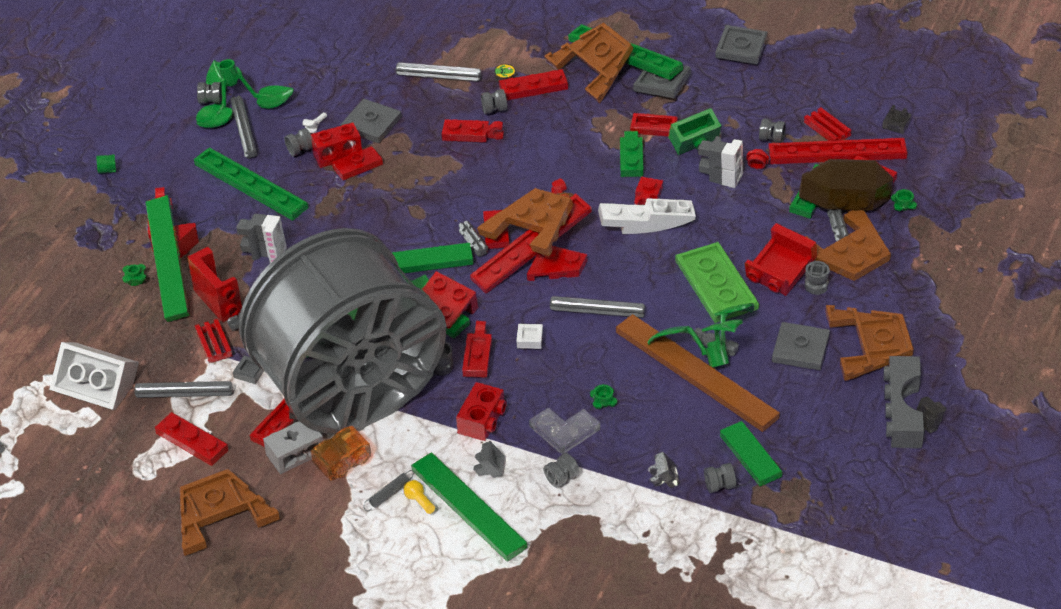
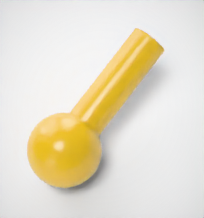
(414, 490)

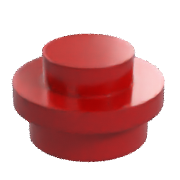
(757, 158)

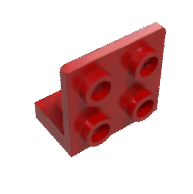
(450, 297)

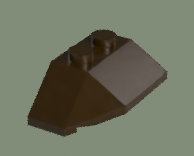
(847, 184)

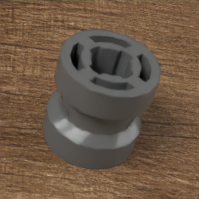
(209, 93)
(494, 101)
(772, 130)
(298, 142)
(817, 277)
(445, 363)
(559, 471)
(719, 478)

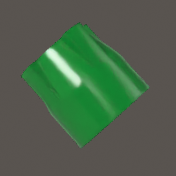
(106, 163)

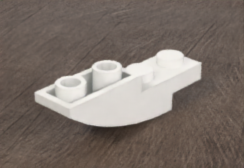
(651, 217)

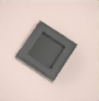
(247, 370)

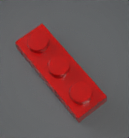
(534, 84)
(191, 439)

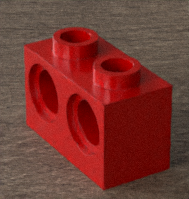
(335, 143)
(480, 411)

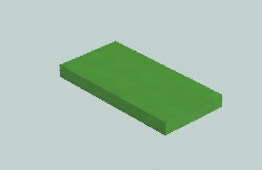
(715, 280)

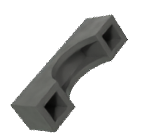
(905, 423)

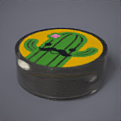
(504, 72)

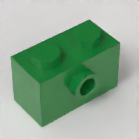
(690, 132)

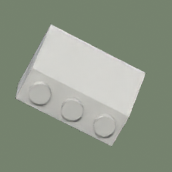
(93, 375)

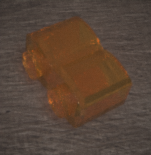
(341, 453)

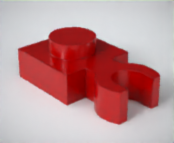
(647, 189)

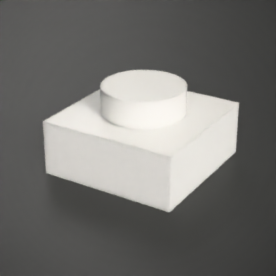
(529, 336)

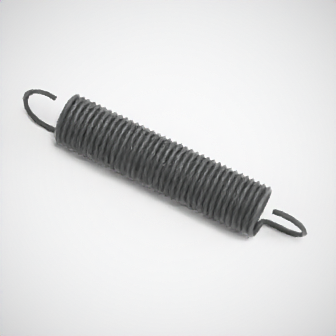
(388, 490)

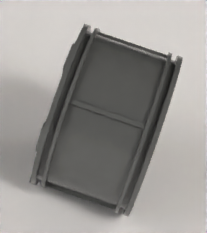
(361, 364)

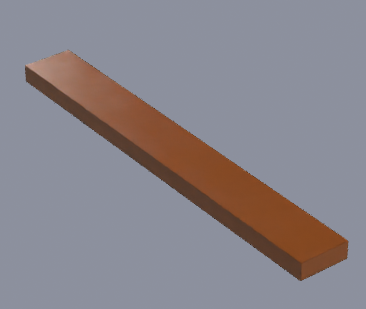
(698, 373)

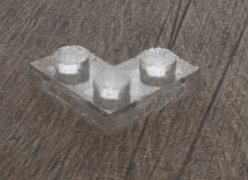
(564, 434)

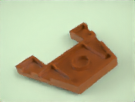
(600, 50)
(535, 211)
(858, 251)
(879, 335)
(214, 500)

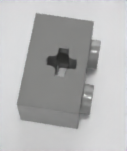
(291, 446)

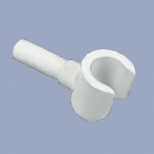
(312, 125)

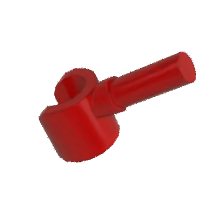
(558, 186)

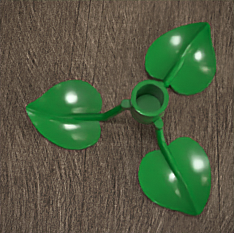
(228, 75)
(716, 349)

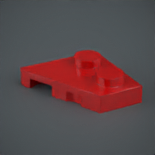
(558, 264)

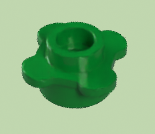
(903, 200)
(134, 274)
(603, 396)

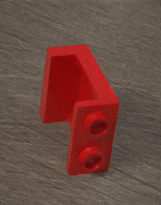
(782, 260)
(218, 295)

